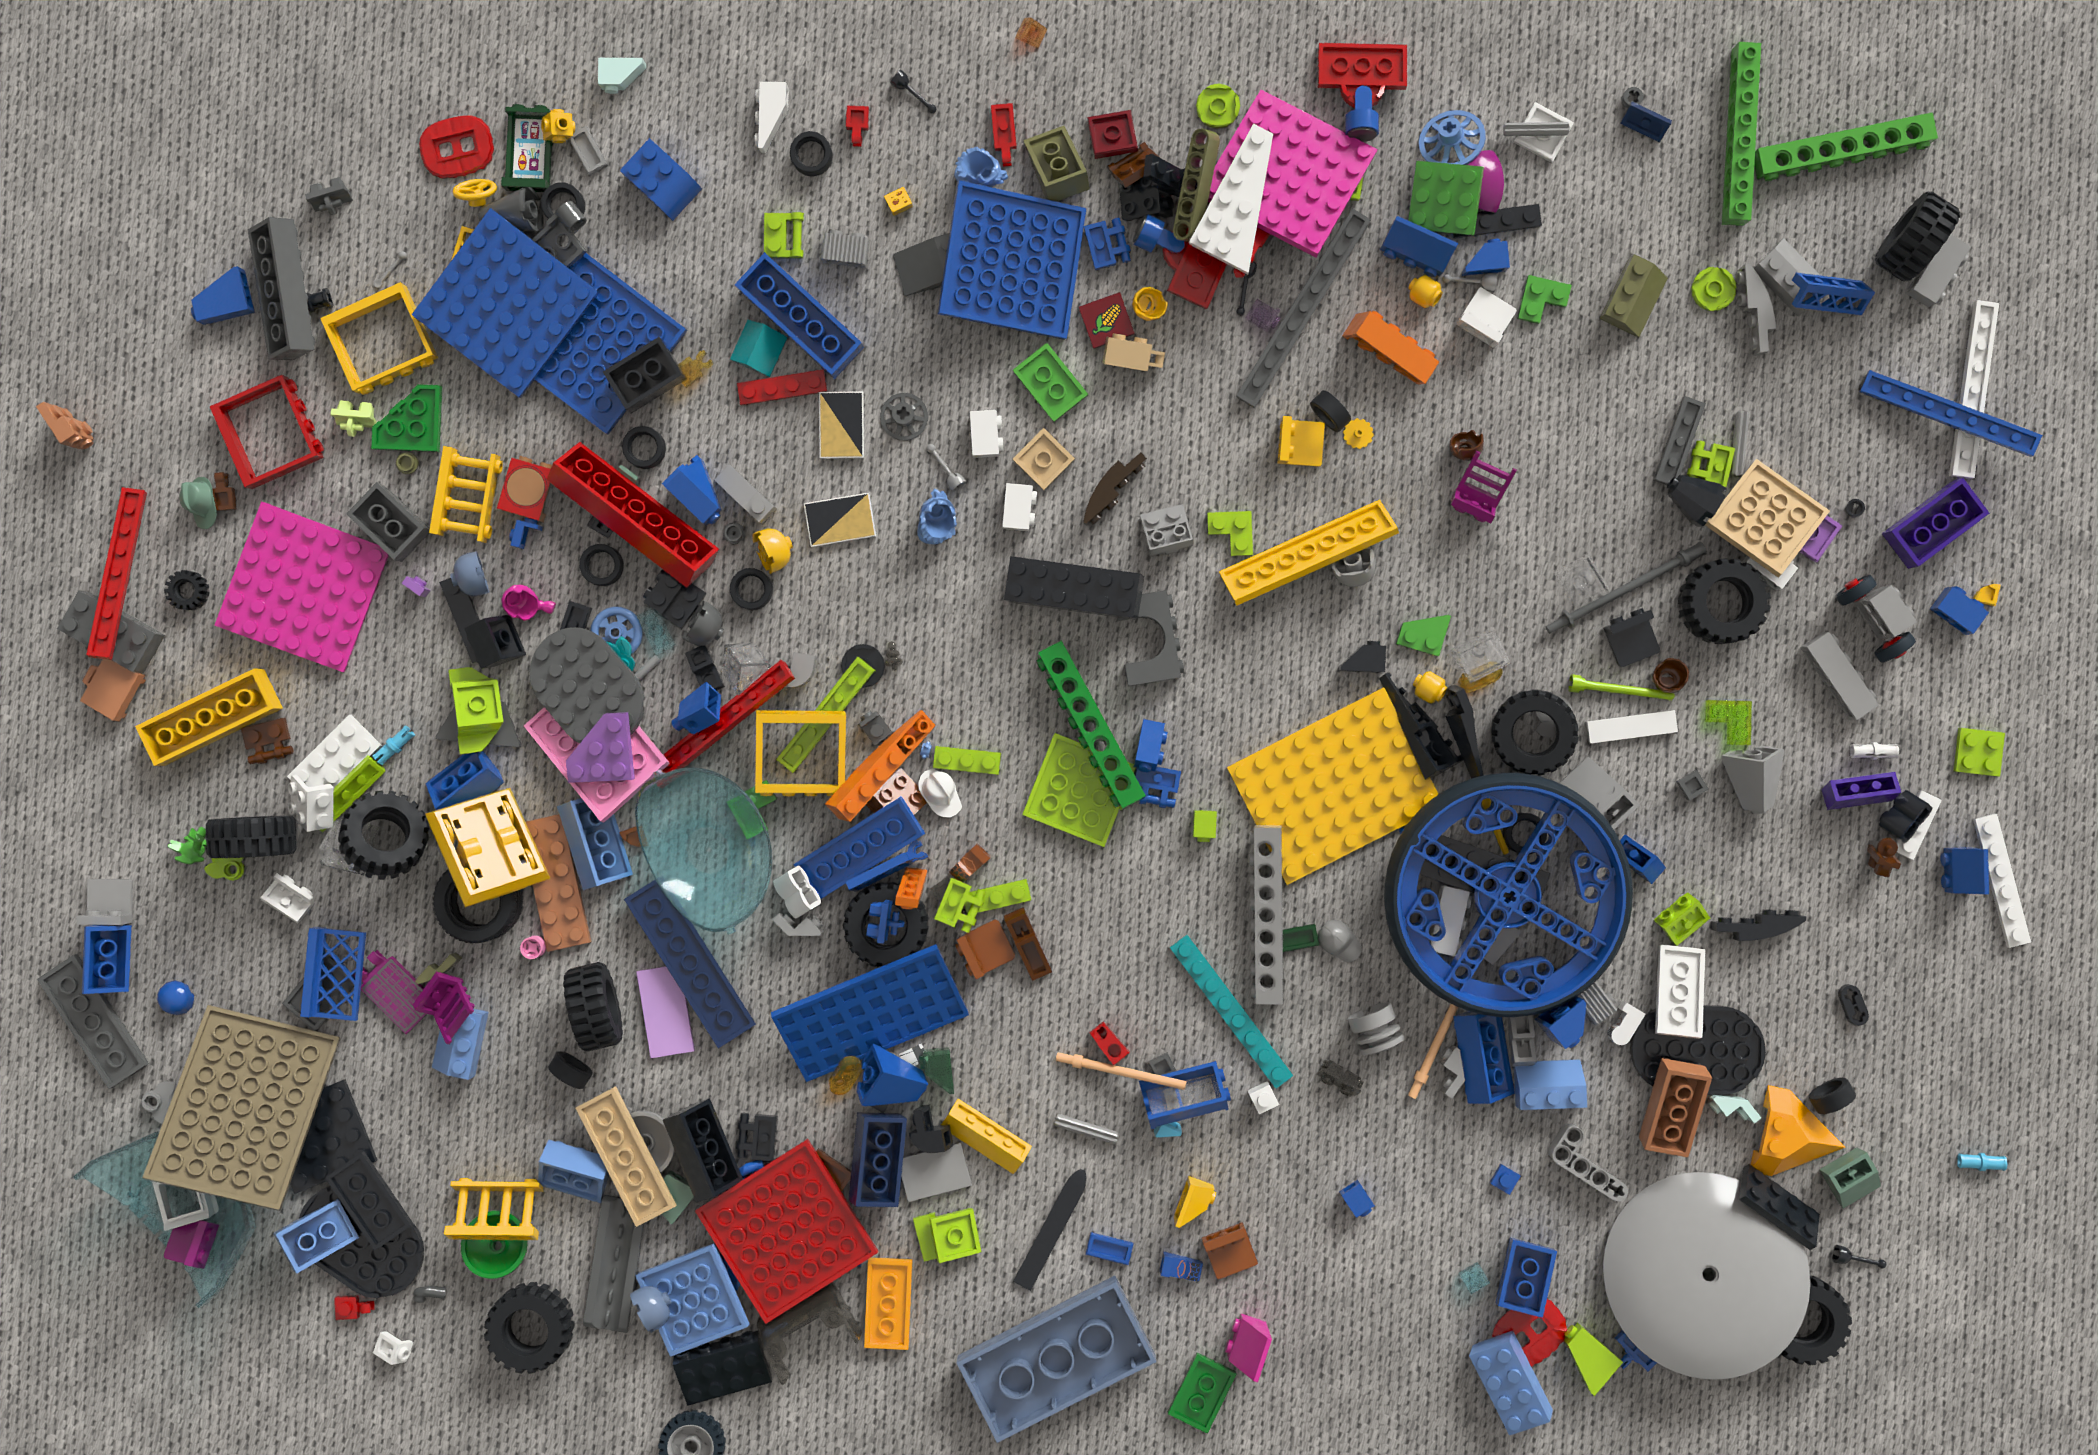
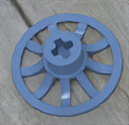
(1451, 135)

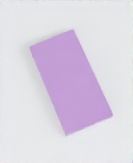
(664, 1013)

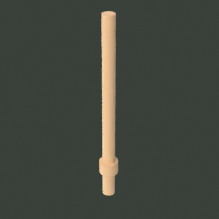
(1079, 1061)
(1421, 1075)

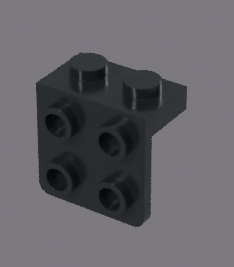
(1144, 199)
(1632, 637)

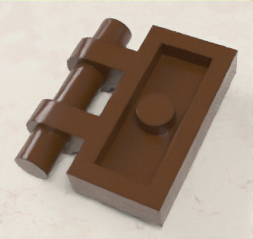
(265, 734)

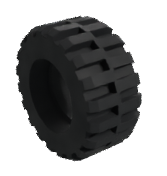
(1917, 236)
(1752, 594)
(1540, 762)
(388, 808)
(251, 836)
(864, 946)
(592, 1006)
(1830, 1332)
(509, 1348)

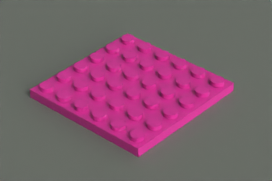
(1307, 174)
(302, 587)

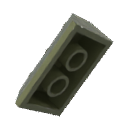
(1634, 295)

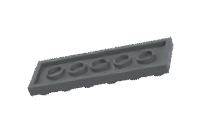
(93, 1023)

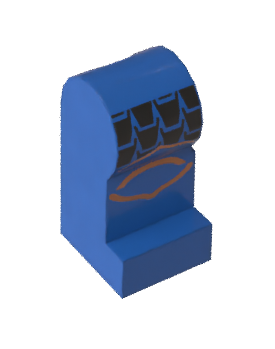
(1180, 1267)

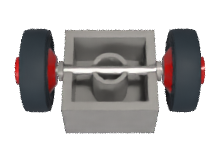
(1884, 614)

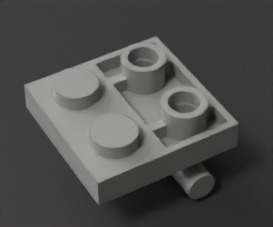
(1167, 530)

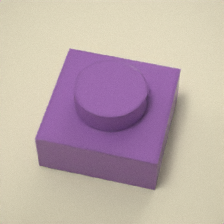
(417, 585)

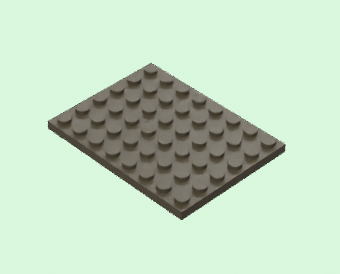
(242, 1108)

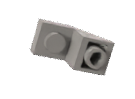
(807, 927)
(1452, 1060)

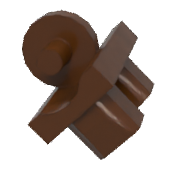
(1884, 857)

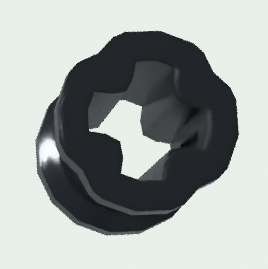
(319, 300)

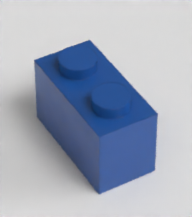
(1959, 610)

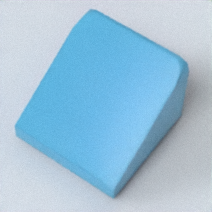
(1168, 1130)

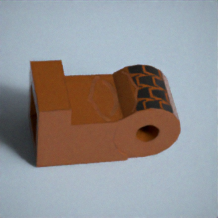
(970, 863)

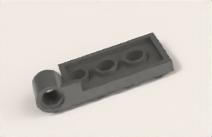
(567, 222)

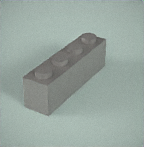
(1840, 676)

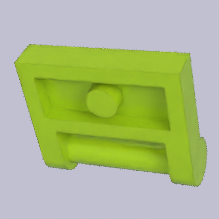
(776, 234)

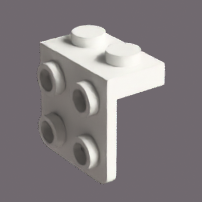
(311, 805)

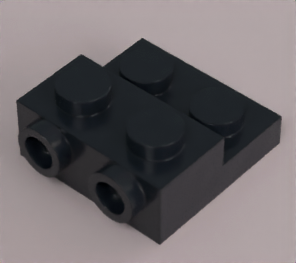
(673, 599)

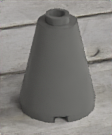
(519, 209)

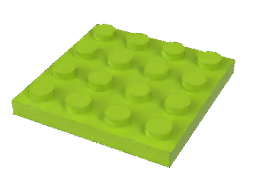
(1071, 794)

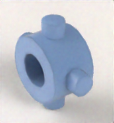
(925, 750)

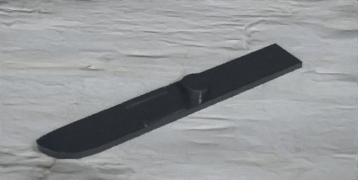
(1051, 1230)

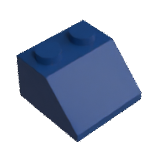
(1965, 870)

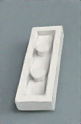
(1911, 847)

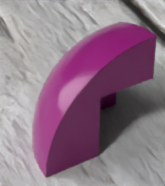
(1492, 180)

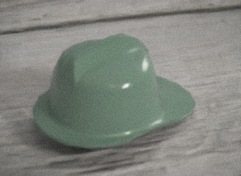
(199, 500)

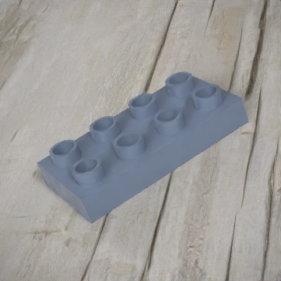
(1056, 1359)

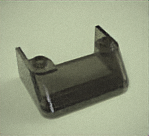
(825, 1303)

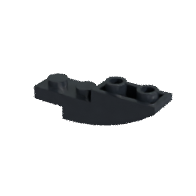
(1164, 175)
(1765, 925)

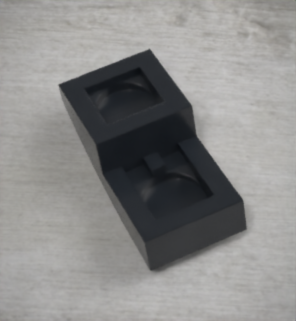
(704, 667)

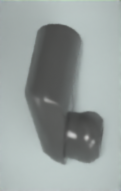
(428, 1291)

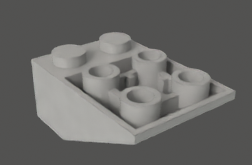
(1601, 791)

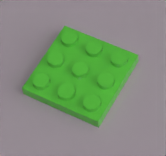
(1446, 197)

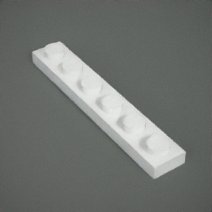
(2002, 881)

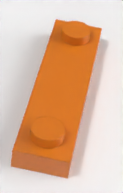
(911, 888)

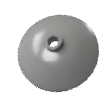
(652, 1127)

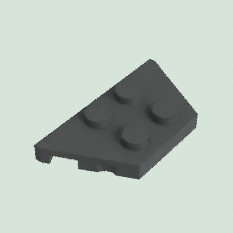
(505, 736)

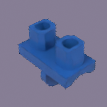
(881, 930)

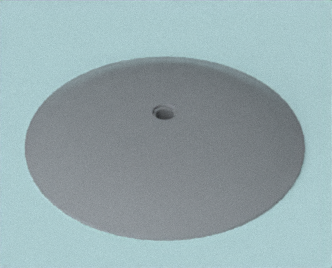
(1668, 1307)

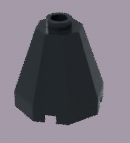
(1696, 497)

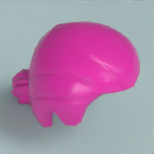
(523, 603)

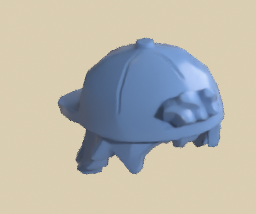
(979, 168)
(936, 519)

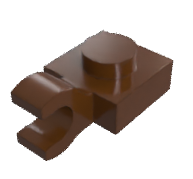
(223, 495)

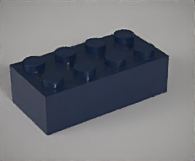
(877, 1159)

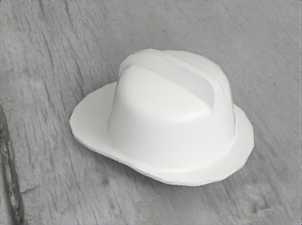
(940, 793)

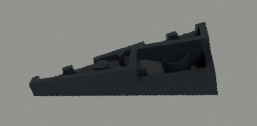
(1421, 732)

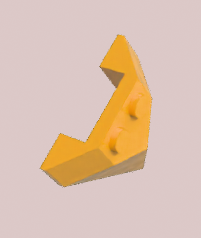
(1790, 1134)

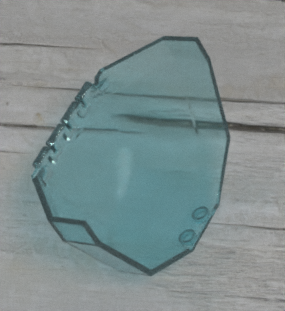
(121, 1177)

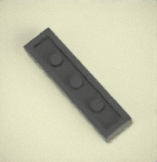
(1679, 440)

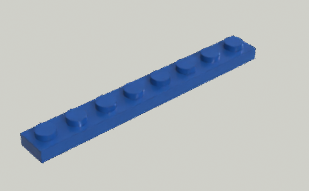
(1950, 413)

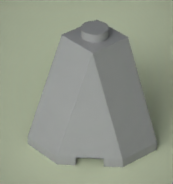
(1755, 776)

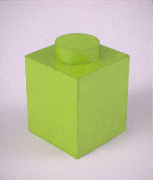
(1204, 825)

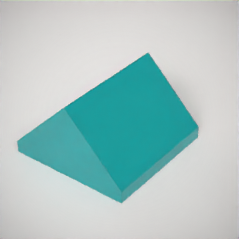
(758, 347)

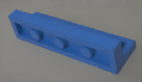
(1836, 289)

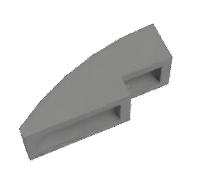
(1521, 1041)

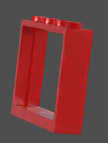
(233, 443)

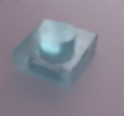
(1474, 1278)

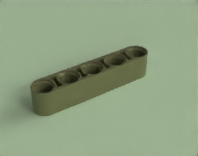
(1193, 174)

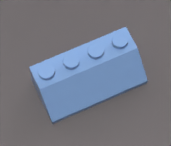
(594, 845)

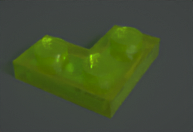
(1736, 715)

